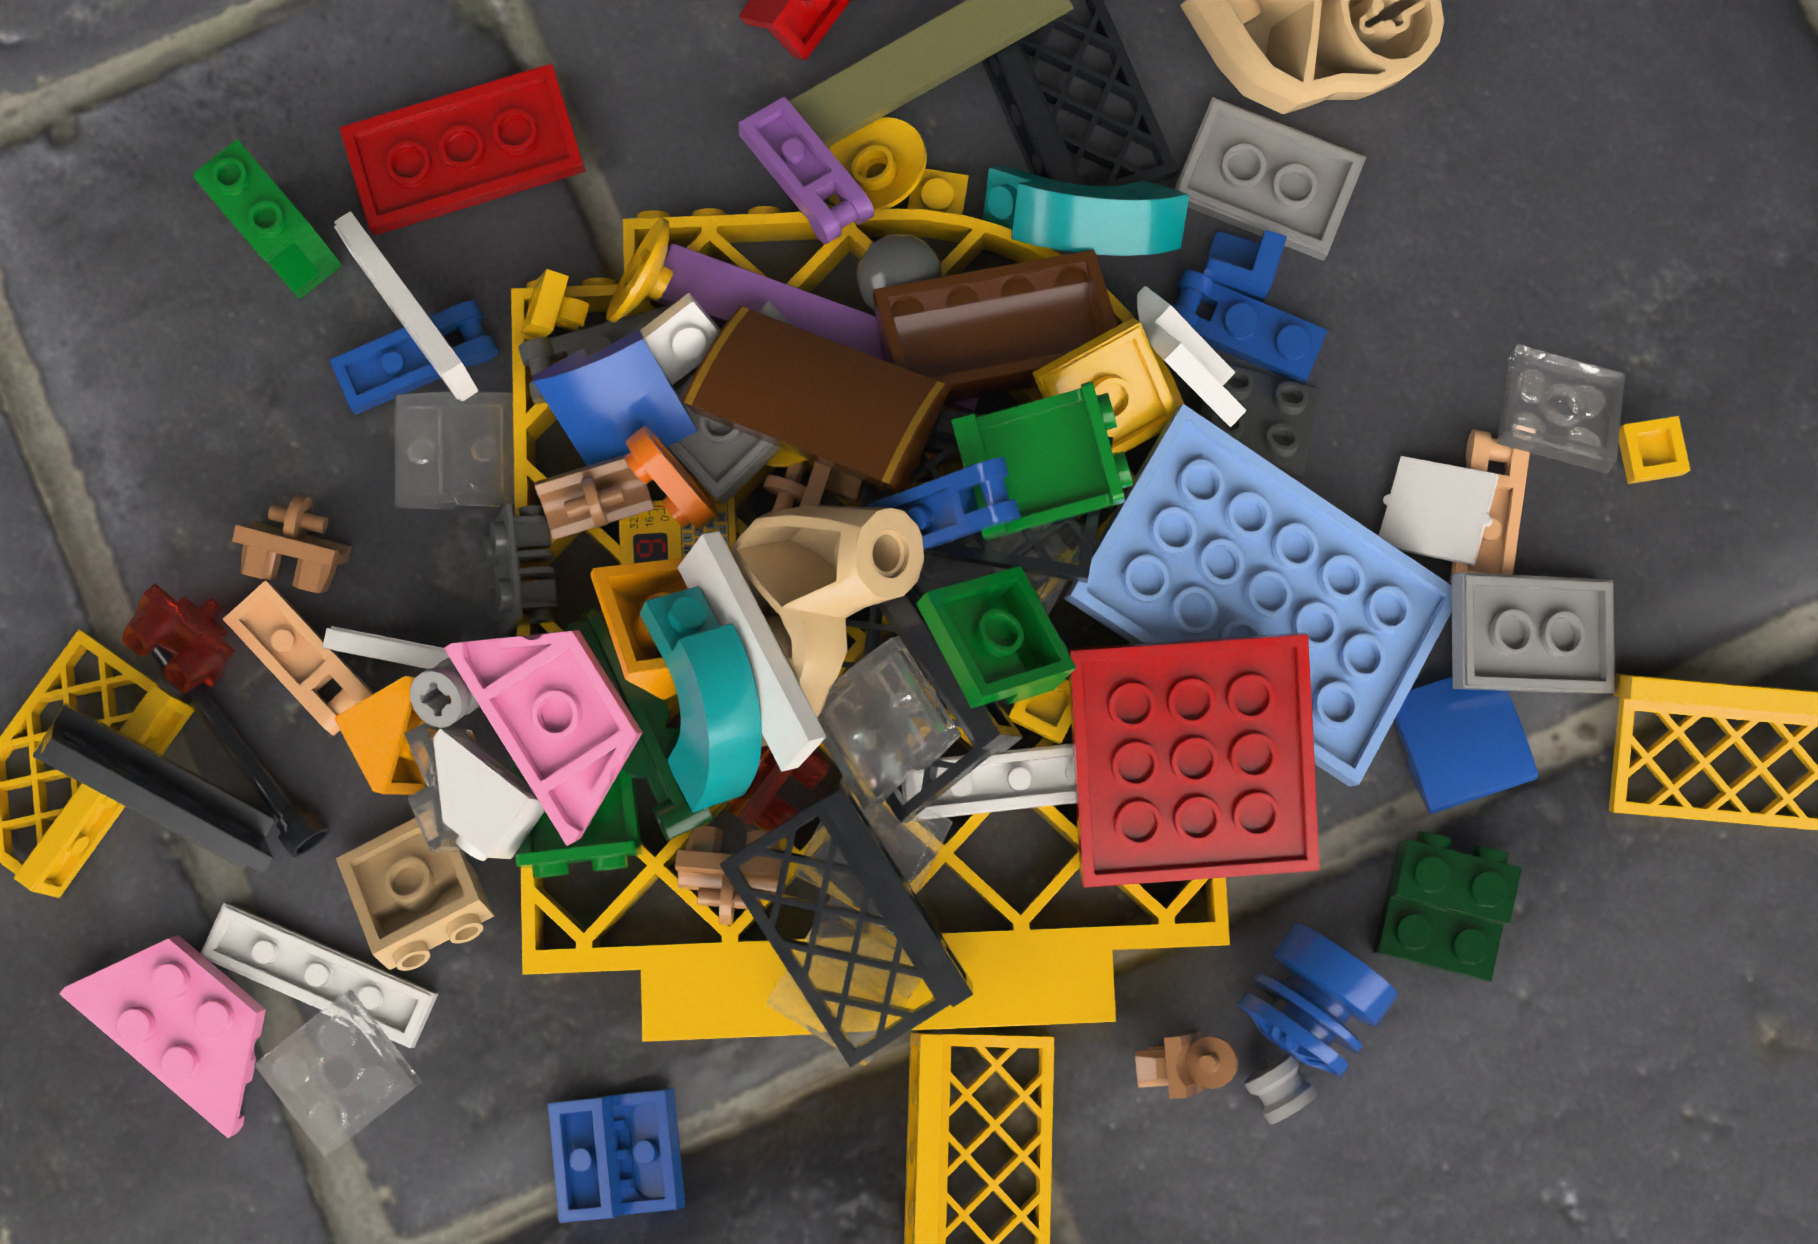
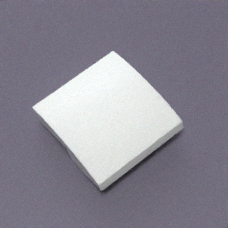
(1188, 354)

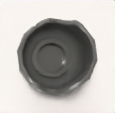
(893, 262)

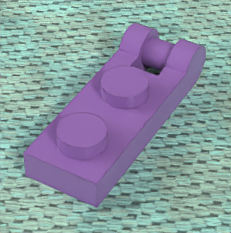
(805, 169)

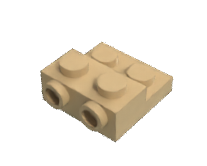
(412, 896)

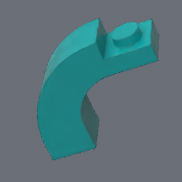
(1081, 218)
(716, 698)

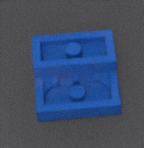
(613, 396)
(1462, 744)
(616, 1155)

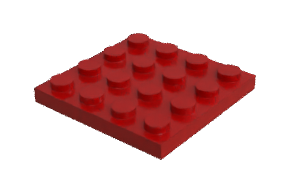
(1194, 759)

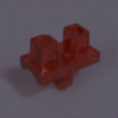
(185, 633)
(761, 802)

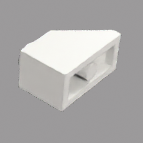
(482, 798)

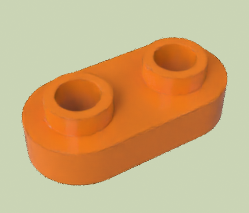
(654, 461)

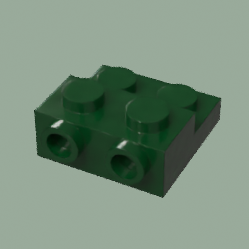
(1447, 906)

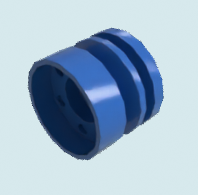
(1317, 999)

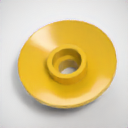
(883, 160)
(644, 273)

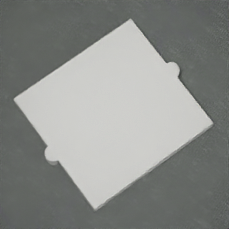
(1438, 510)

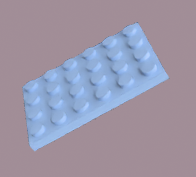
(1242, 549)

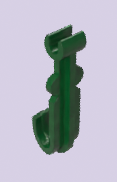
(655, 744)

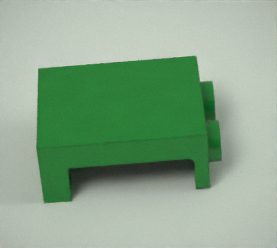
(267, 219)
(1053, 454)
(606, 841)

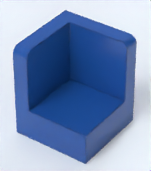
(1245, 264)

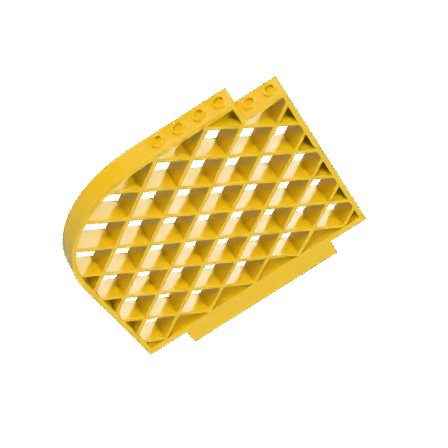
(725, 985)

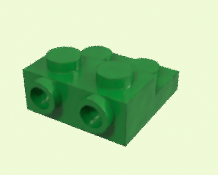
(997, 638)

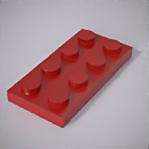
(462, 149)

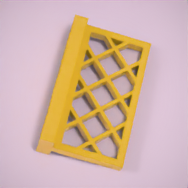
(1720, 703)
(88, 813)
(930, 1136)

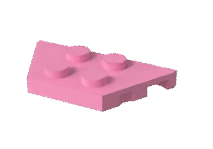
(553, 718)
(180, 1024)

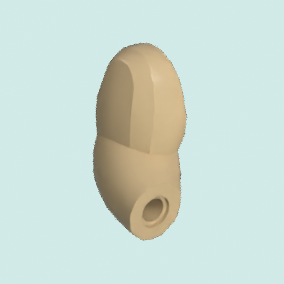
(1315, 49)
(817, 569)

